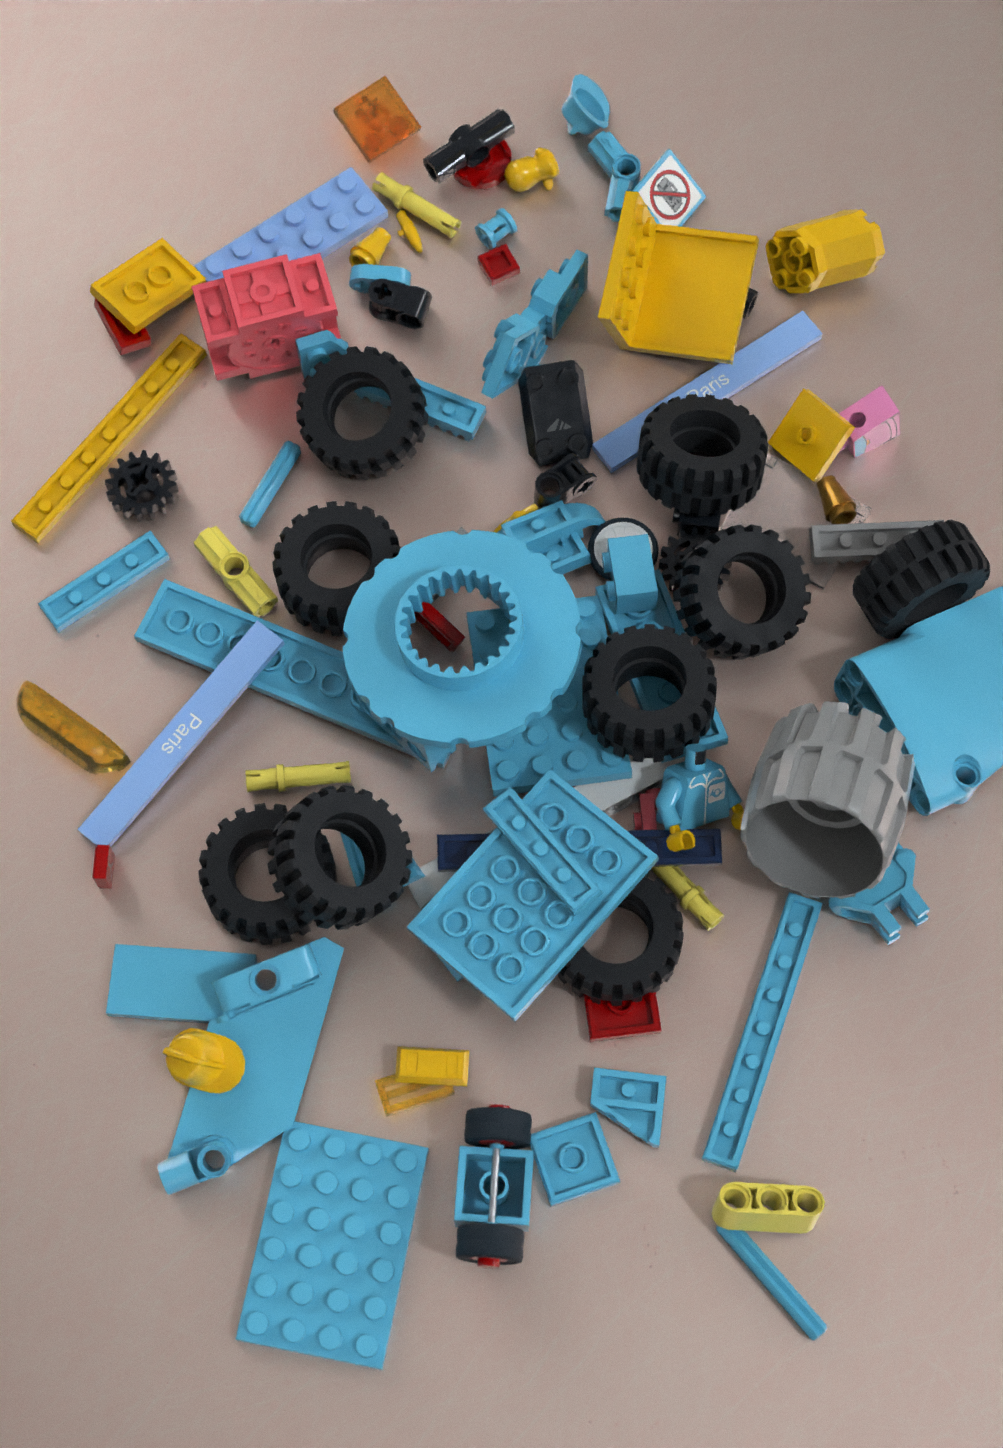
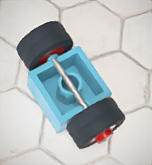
(494, 1186)

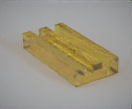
(411, 1103)

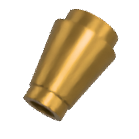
(836, 503)

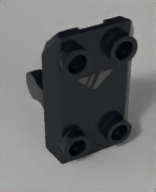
(555, 411)

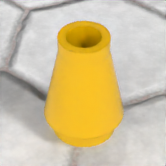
(370, 248)

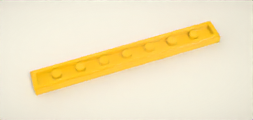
(108, 438)

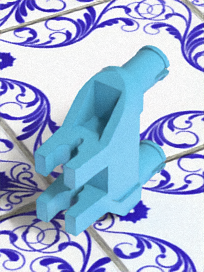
(894, 890)

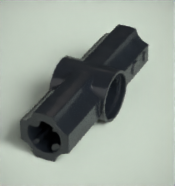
(469, 145)

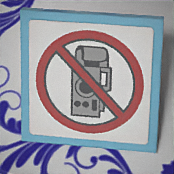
(670, 191)

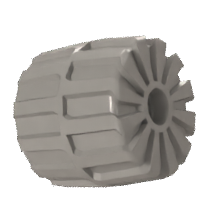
(827, 801)

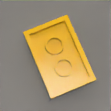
(147, 285)

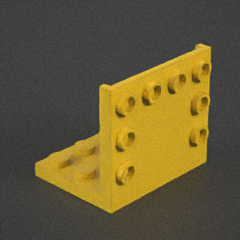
(675, 287)

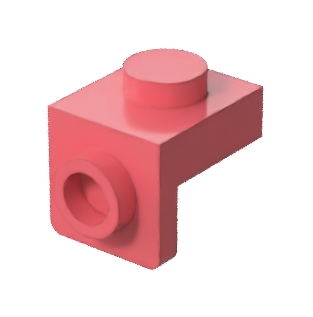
(646, 817)

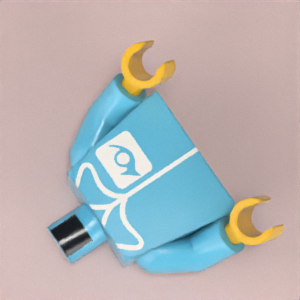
(695, 795)

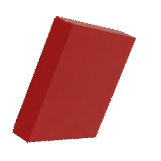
(623, 1021)

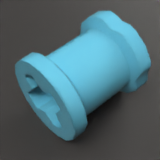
(486, 231)

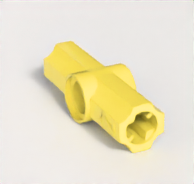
(223, 558)

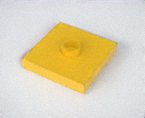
(811, 435)

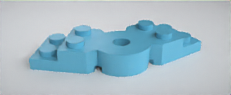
(523, 336)

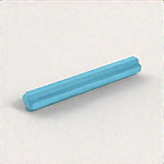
(774, 1282)

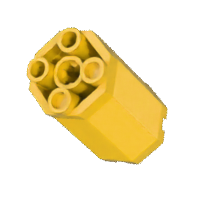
(824, 251)

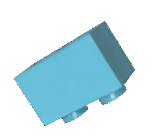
(631, 574)

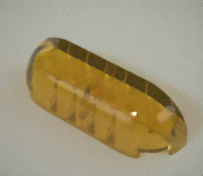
(68, 731)

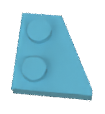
(316, 348)
(631, 1101)

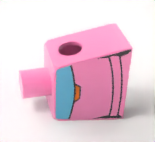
(874, 420)

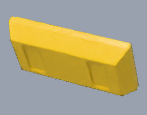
(432, 1066)

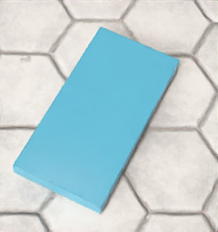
(169, 982)

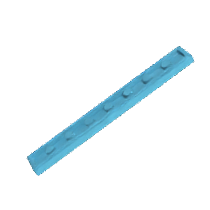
(762, 1032)

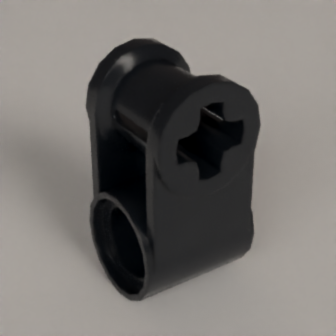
(400, 303)
(566, 478)

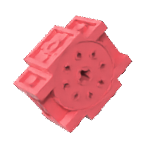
(260, 312)

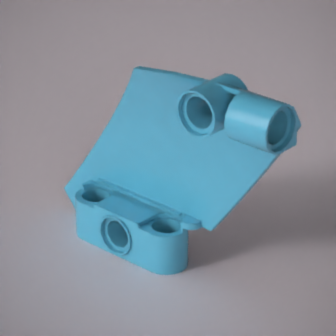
(278, 1041)

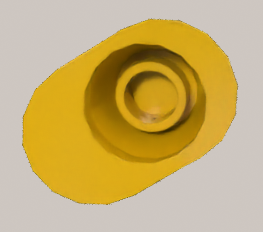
(205, 1061)

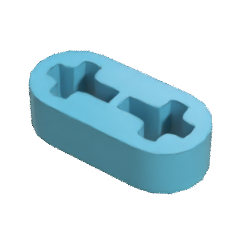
(365, 274)

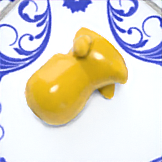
(527, 171)

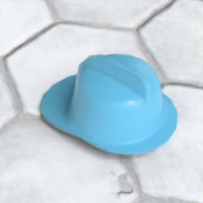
(585, 107)

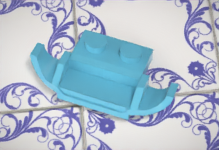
(556, 533)

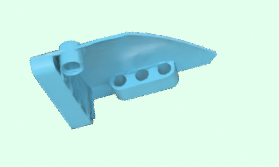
(942, 694)

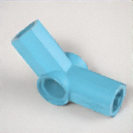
(615, 162)

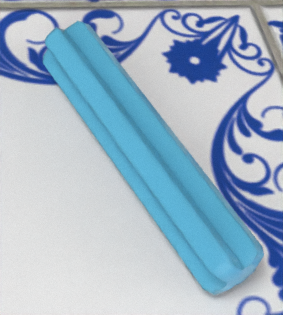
(270, 484)

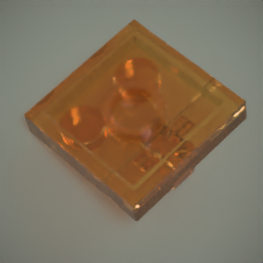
(377, 119)

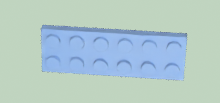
(309, 226)

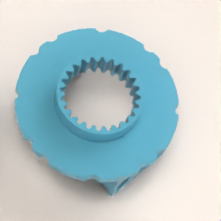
(480, 707)

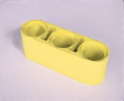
(782, 1199)

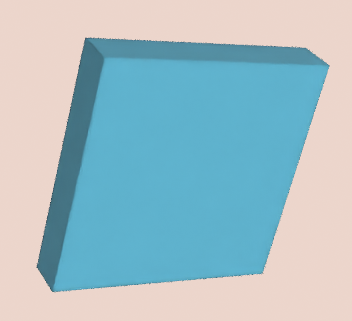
(573, 1159)

